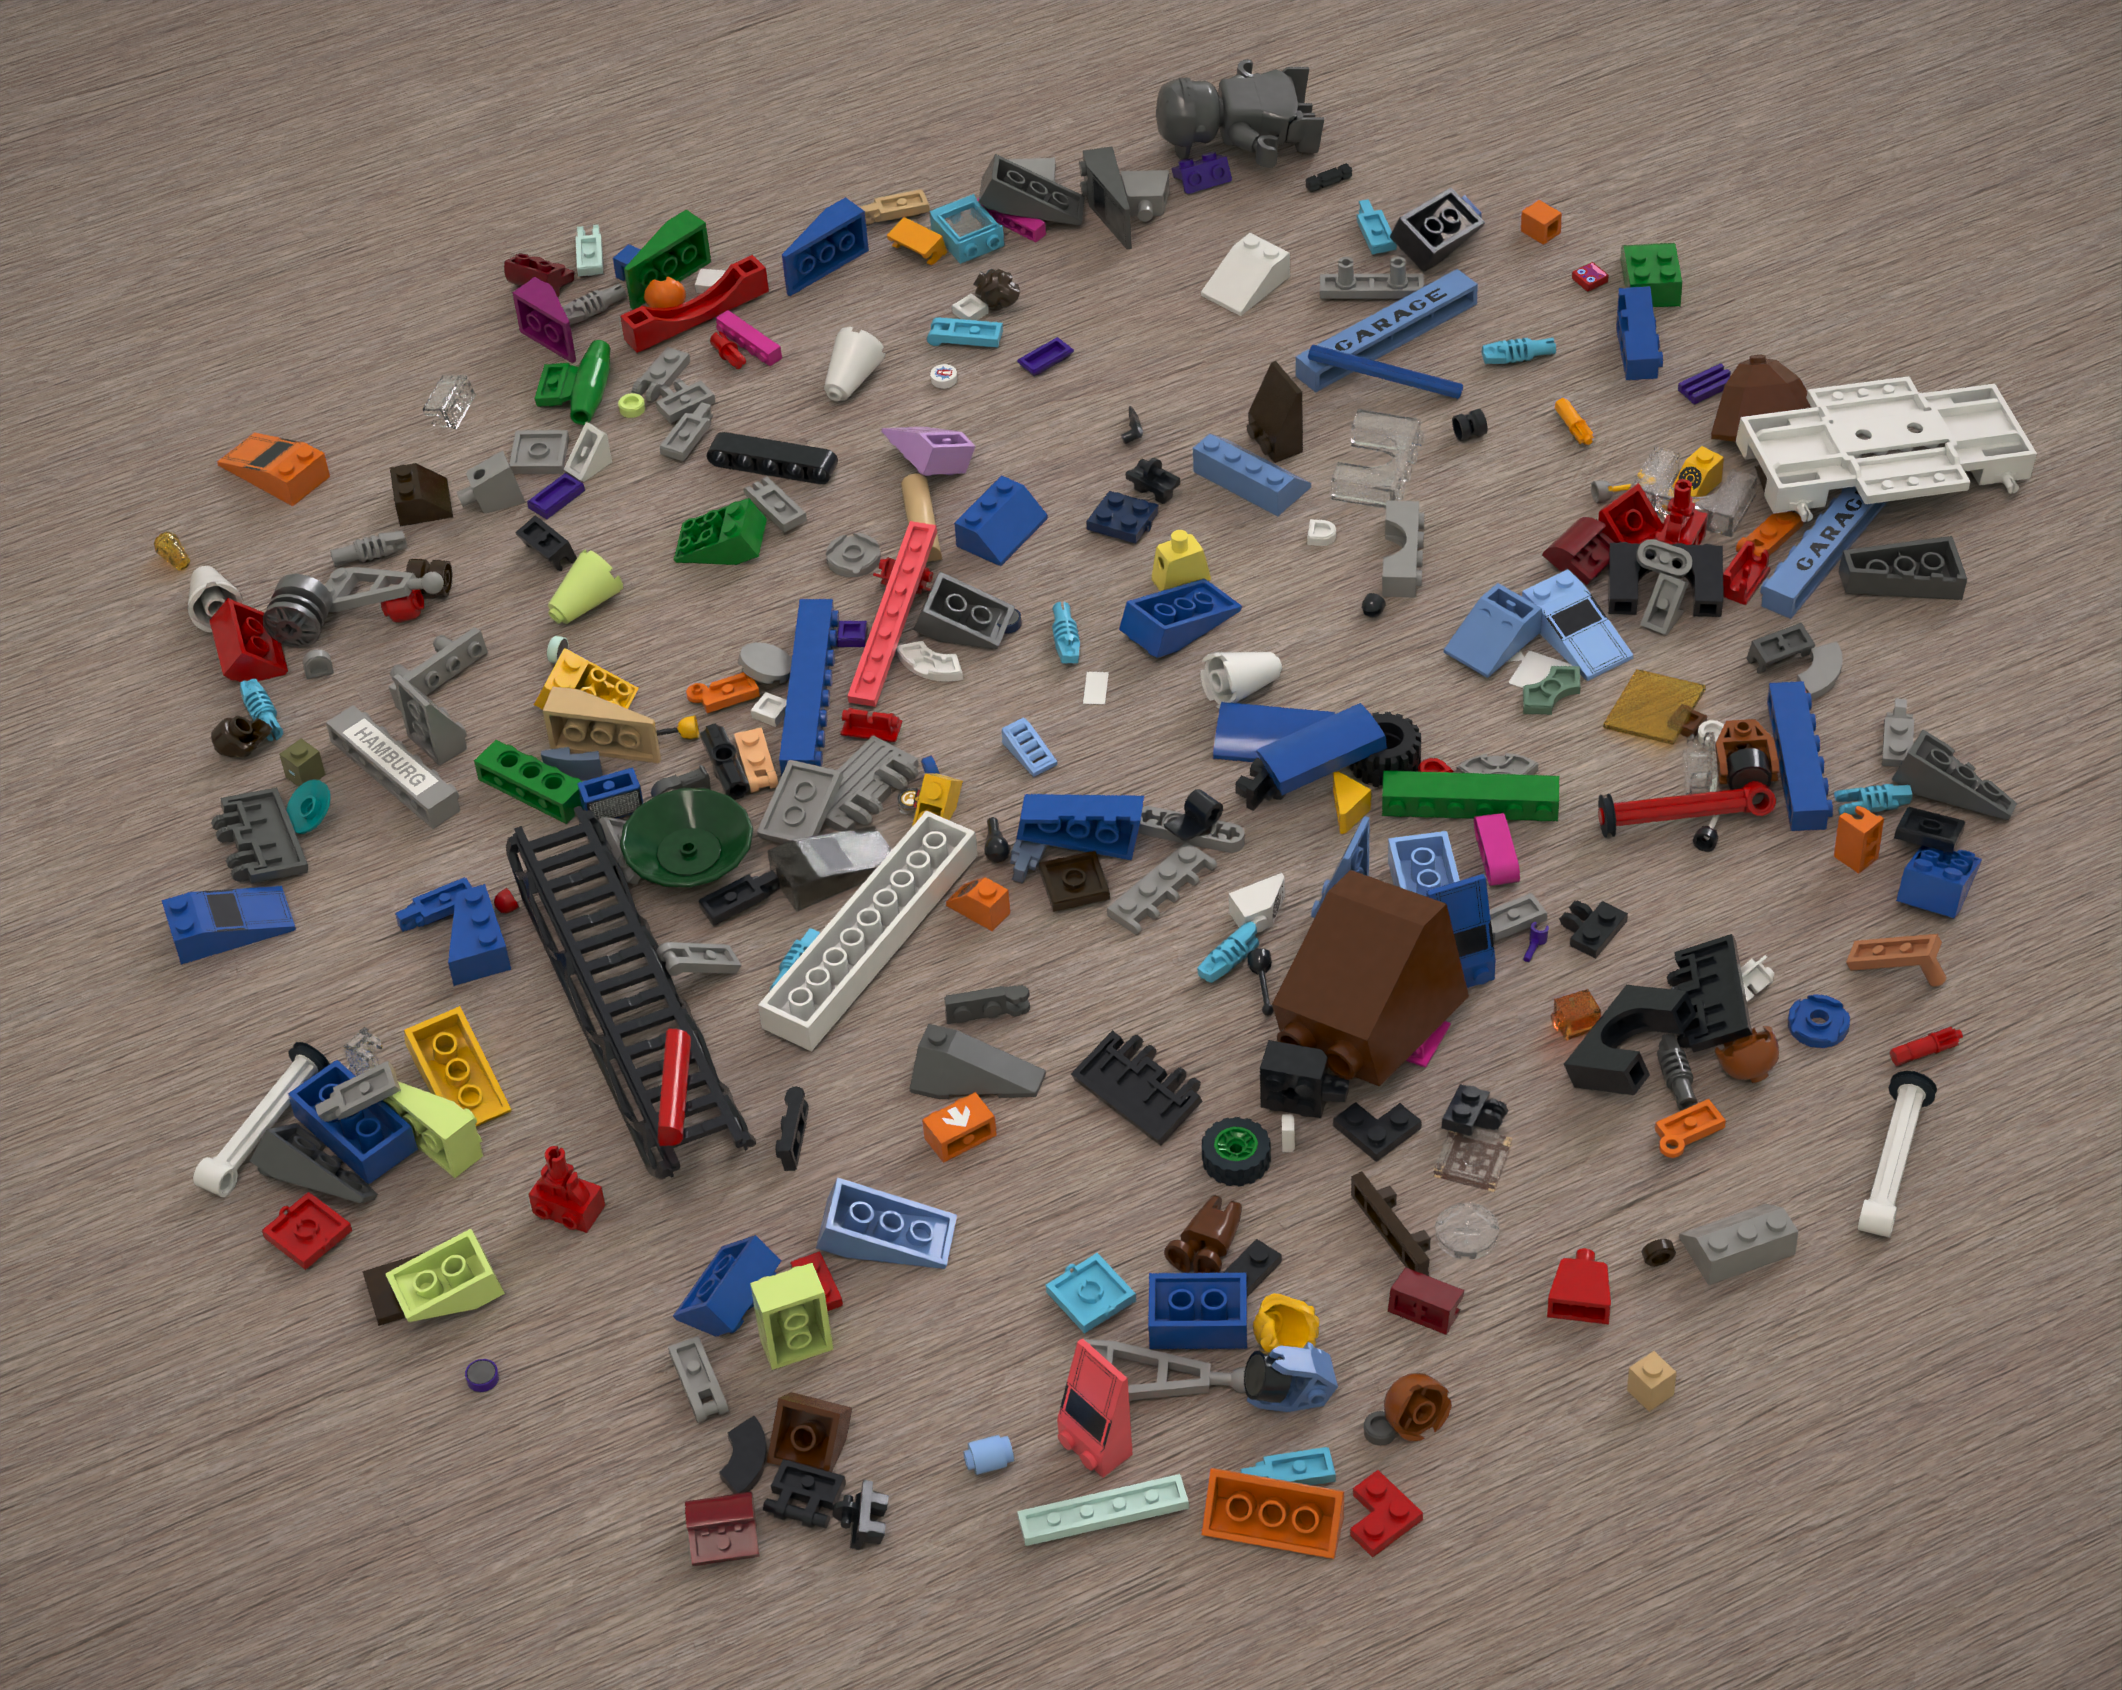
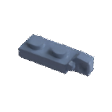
(1025, 856)

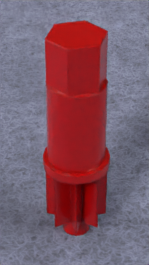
(1926, 1046)

